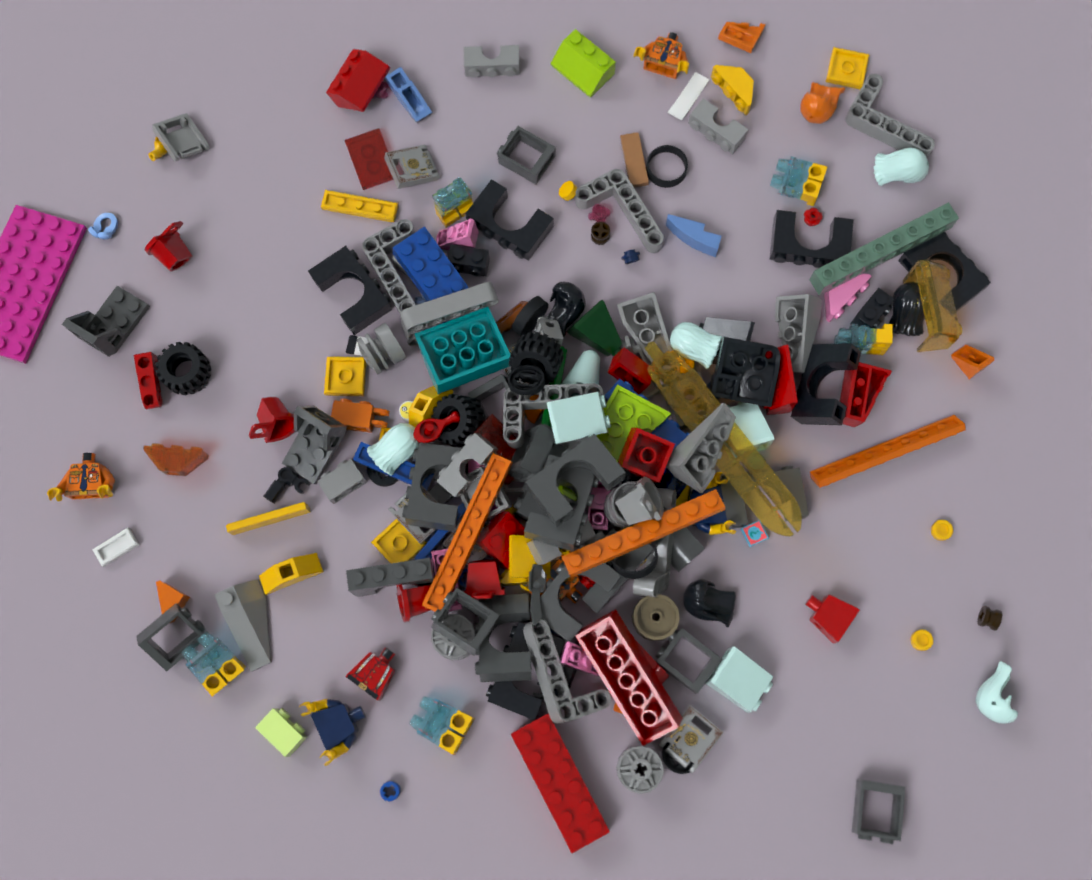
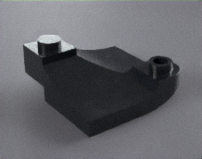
(745, 372)

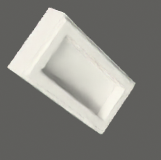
(115, 547)

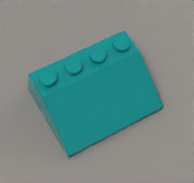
(463, 350)

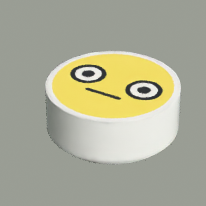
(404, 410)

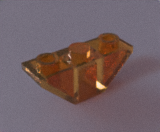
(175, 460)

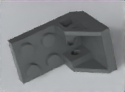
(110, 324)
(315, 442)

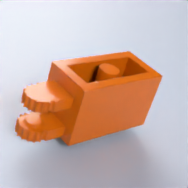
(358, 415)

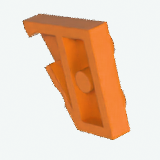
(741, 35)

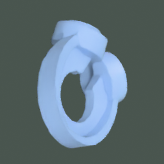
(107, 234)

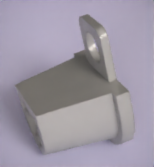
(641, 502)

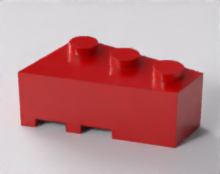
(860, 391)

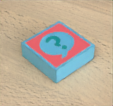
(754, 533)

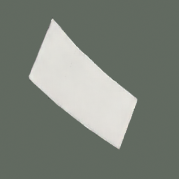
(688, 96)

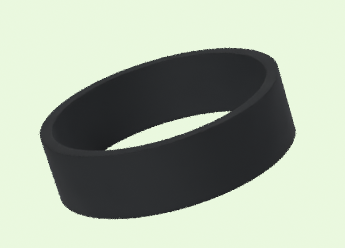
(670, 149)
(528, 316)
(641, 573)

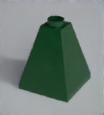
(597, 330)

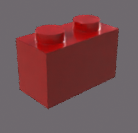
(630, 368)

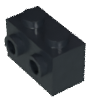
(469, 260)
(873, 309)

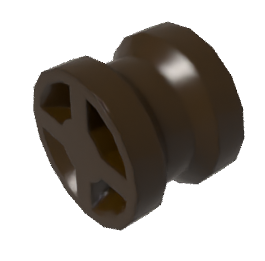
(600, 228)
(989, 618)

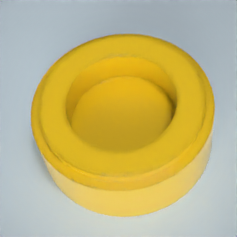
(567, 190)
(941, 530)
(921, 640)

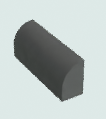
(684, 548)

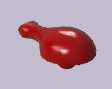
(431, 428)

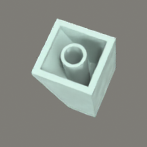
(578, 417)
(753, 425)
(740, 680)

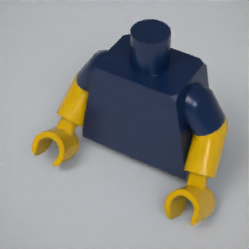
(717, 523)
(335, 725)

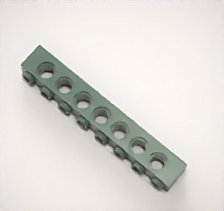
(883, 249)

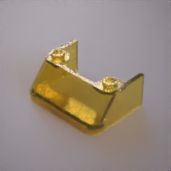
(937, 304)

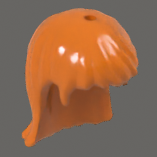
(820, 103)

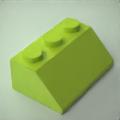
(583, 63)

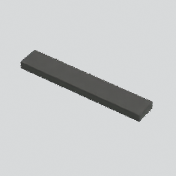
(599, 597)

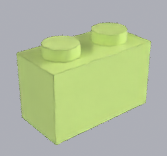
(281, 731)

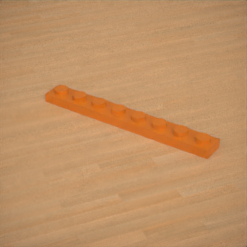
(887, 451)
(467, 532)
(643, 533)

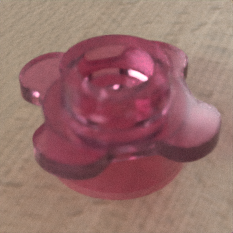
(383, 93)
(599, 209)

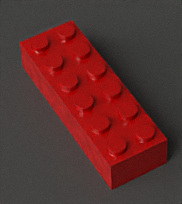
(629, 677)
(560, 783)

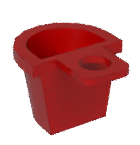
(169, 248)
(274, 421)
(483, 580)
(411, 601)

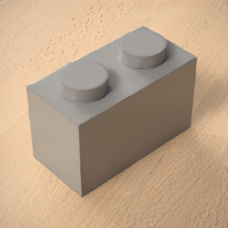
(341, 481)

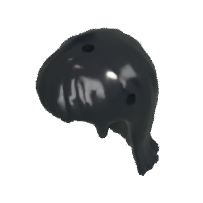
(568, 304)
(907, 310)
(709, 603)

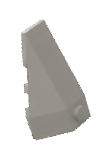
(645, 323)
(798, 323)
(697, 454)
(247, 618)

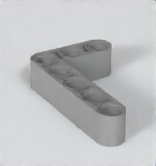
(883, 122)
(627, 204)
(387, 270)
(445, 309)
(524, 403)
(659, 578)
(557, 678)

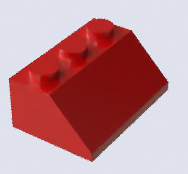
(357, 80)
(785, 391)

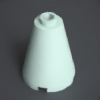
(585, 370)

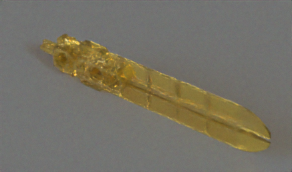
(693, 384)

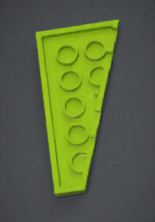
(625, 412)

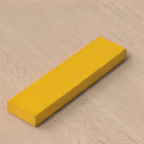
(359, 206)
(268, 518)

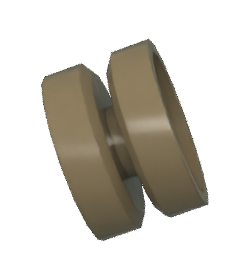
(667, 614)

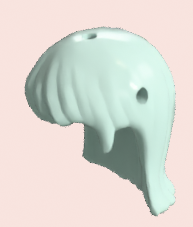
(902, 165)
(695, 343)
(394, 448)
(990, 700)

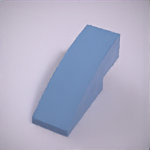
(407, 94)
(693, 234)

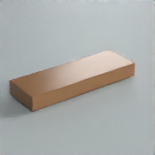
(634, 159)

